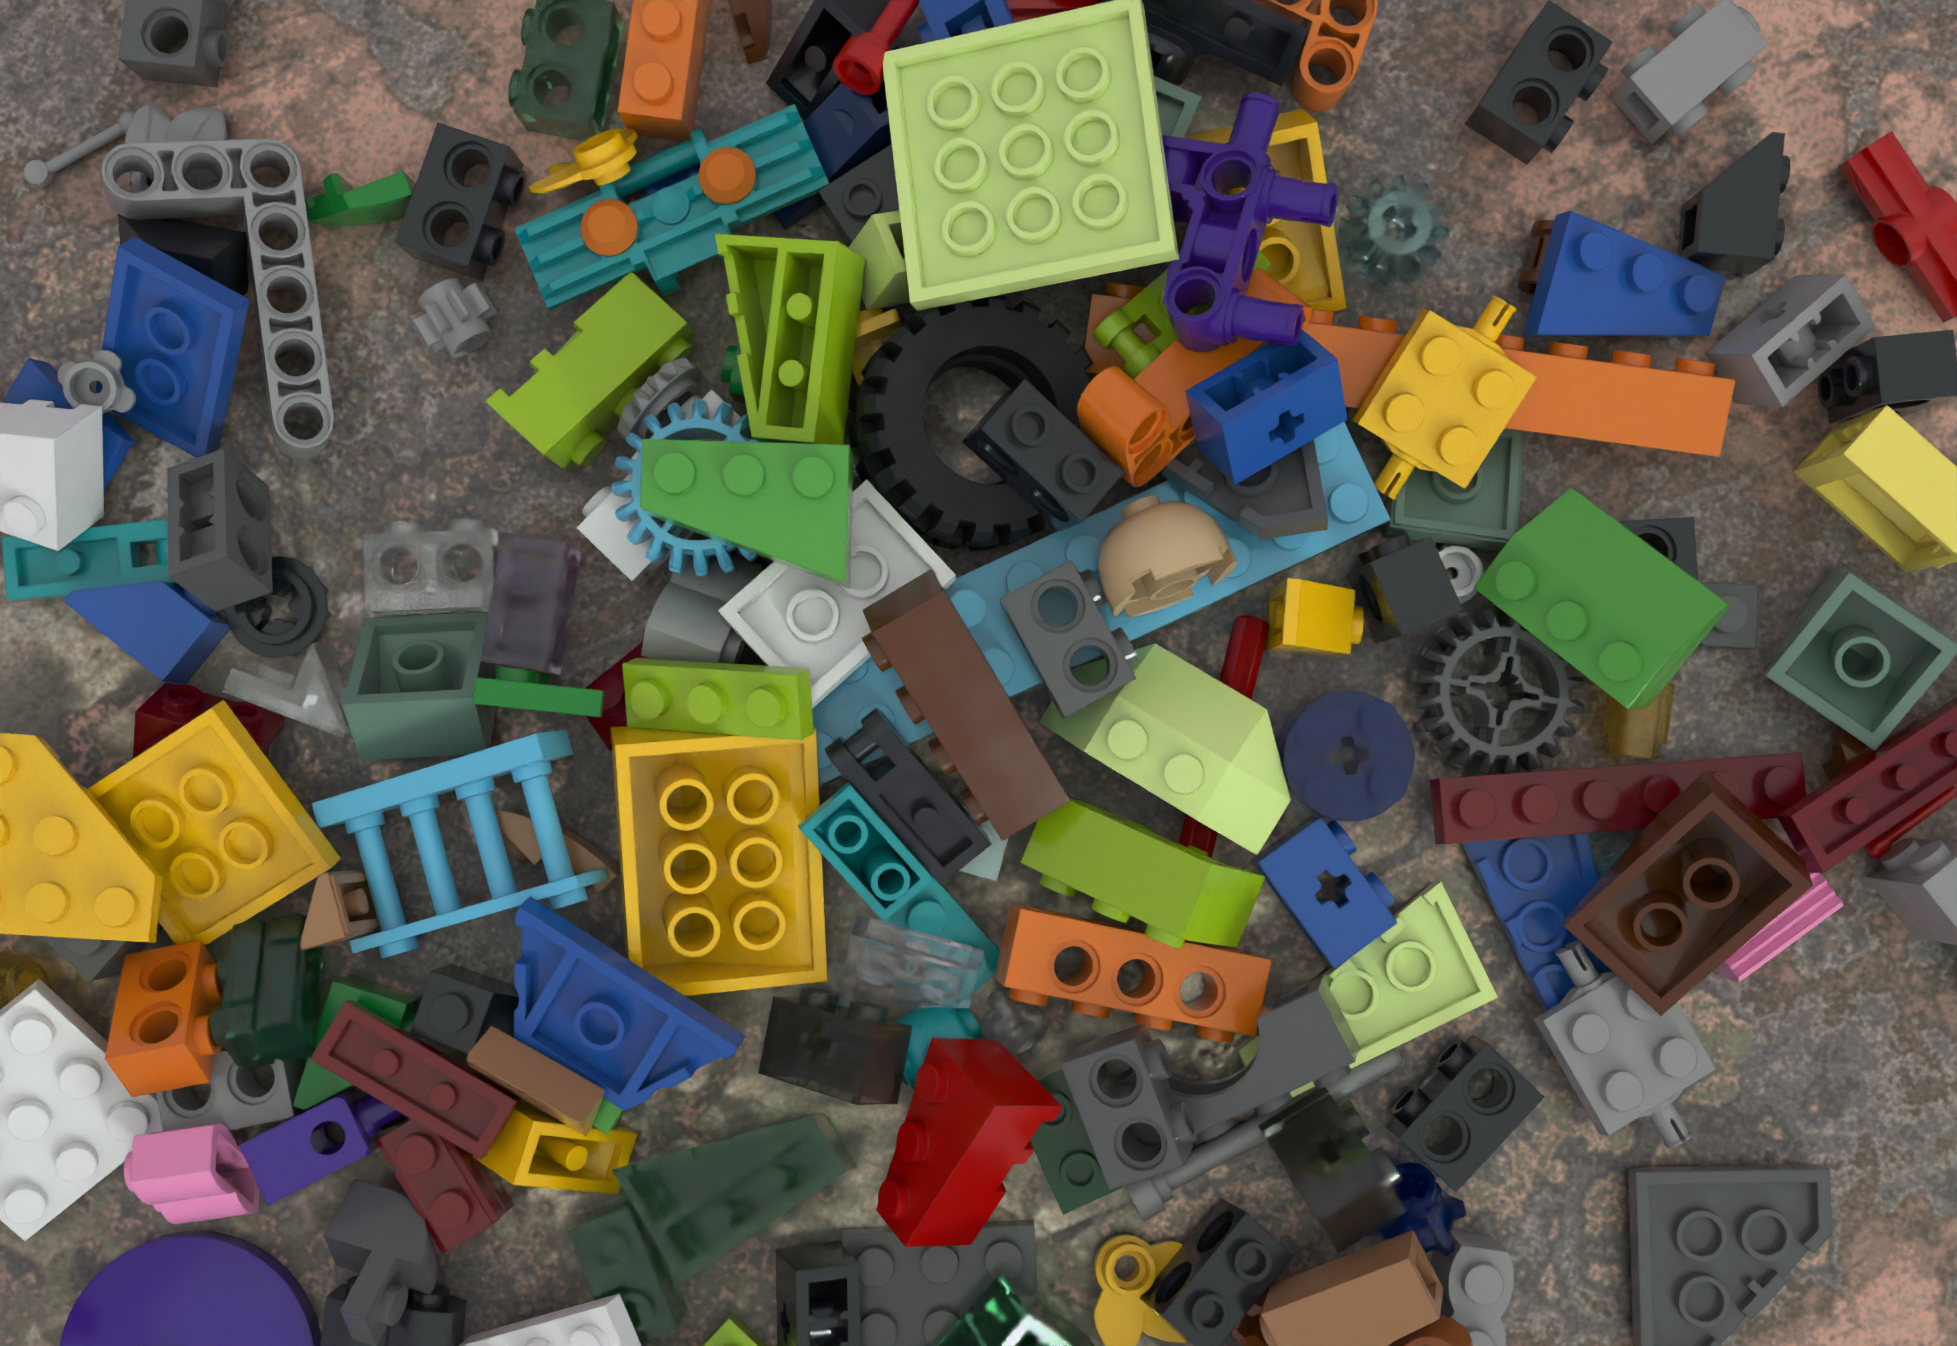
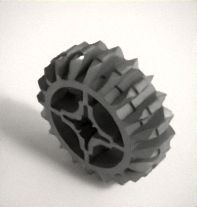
(1503, 664)

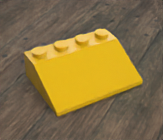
(714, 859)

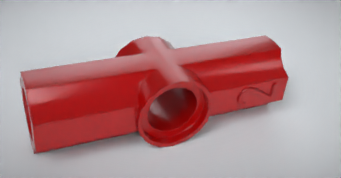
(1912, 220)

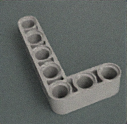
(269, 269)

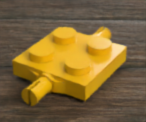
(1444, 397)

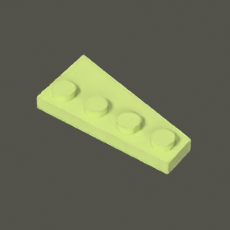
(1405, 980)

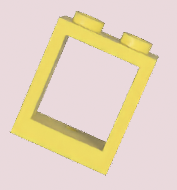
(1888, 487)

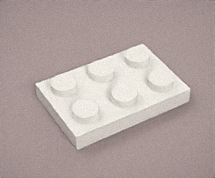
(819, 624)

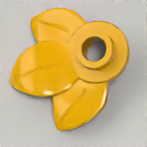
(598, 158)
(1119, 1311)

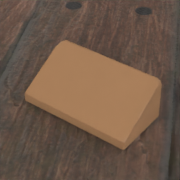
(339, 910)
(536, 1079)

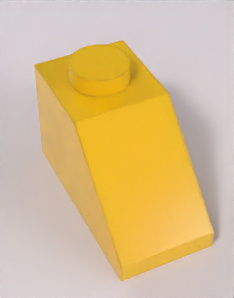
(1312, 619)
(549, 1154)

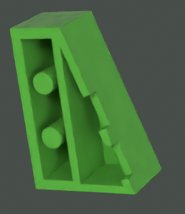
(757, 496)

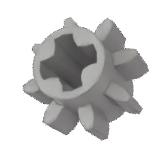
(455, 317)

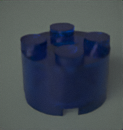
(1381, 755)

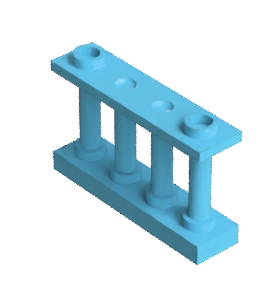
(417, 798)

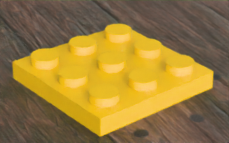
(214, 826)

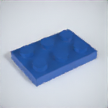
(175, 344)

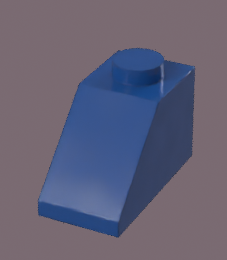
(155, 625)

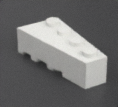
(50, 471)

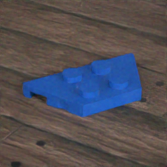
(607, 1013)

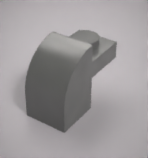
(391, 1251)

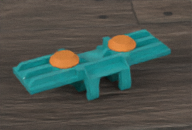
(675, 228)

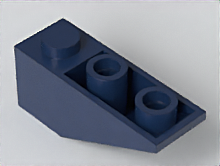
(843, 134)

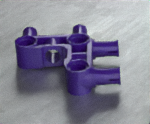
(1229, 229)

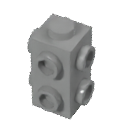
(1706, 55)

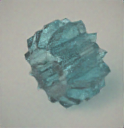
(1416, 239)

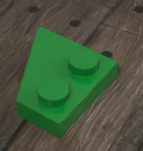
(531, 691)

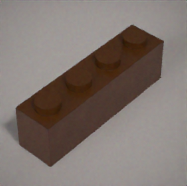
(964, 705)

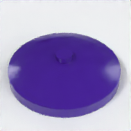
(193, 1293)

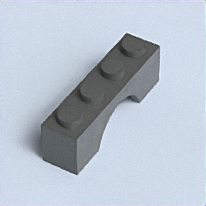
(1299, 1043)

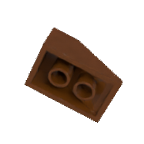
(1688, 893)

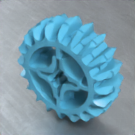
(667, 535)

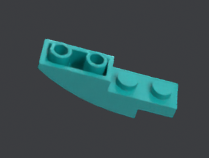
(891, 875)

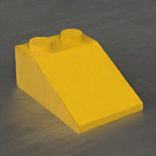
(1300, 252)

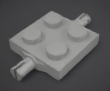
(1621, 1051)

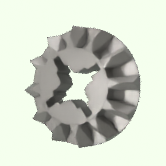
(671, 384)

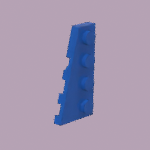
(1533, 891)

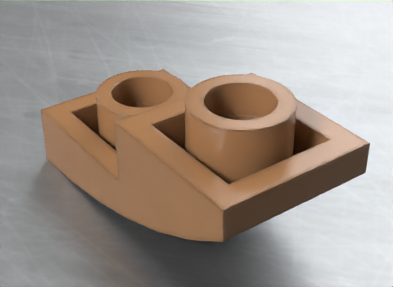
(584, 855)

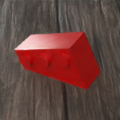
(960, 1140)

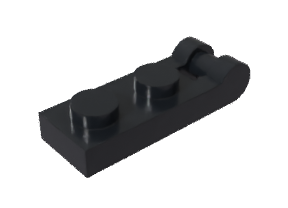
(909, 797)

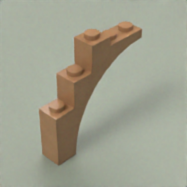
(1356, 1298)

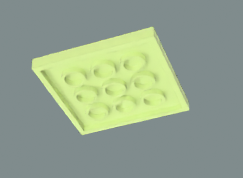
(1029, 155)

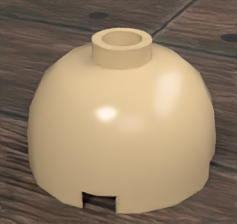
(1160, 555)

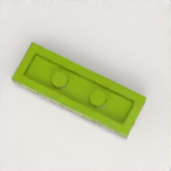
(718, 698)

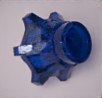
(1427, 1207)

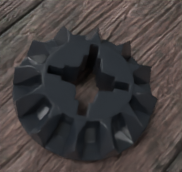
(282, 637)

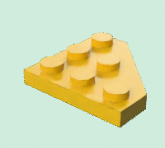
(64, 856)

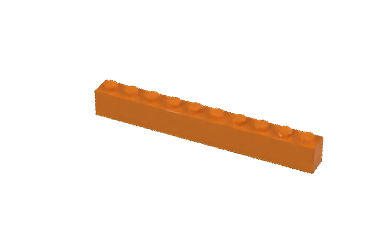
(1570, 398)

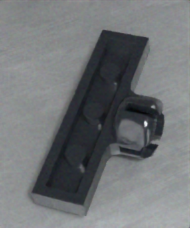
(1243, 32)

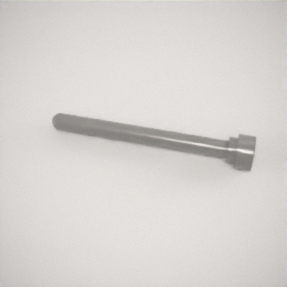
(1153, 1191)

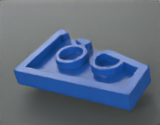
(1618, 286)

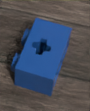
(1266, 406)
(1332, 927)

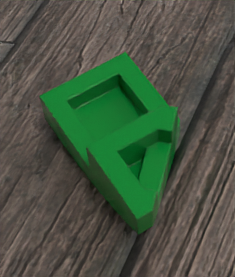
(366, 205)

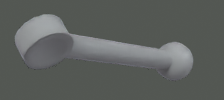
(42, 173)

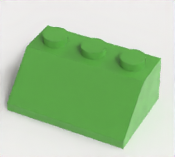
(1602, 598)

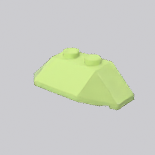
(1184, 743)

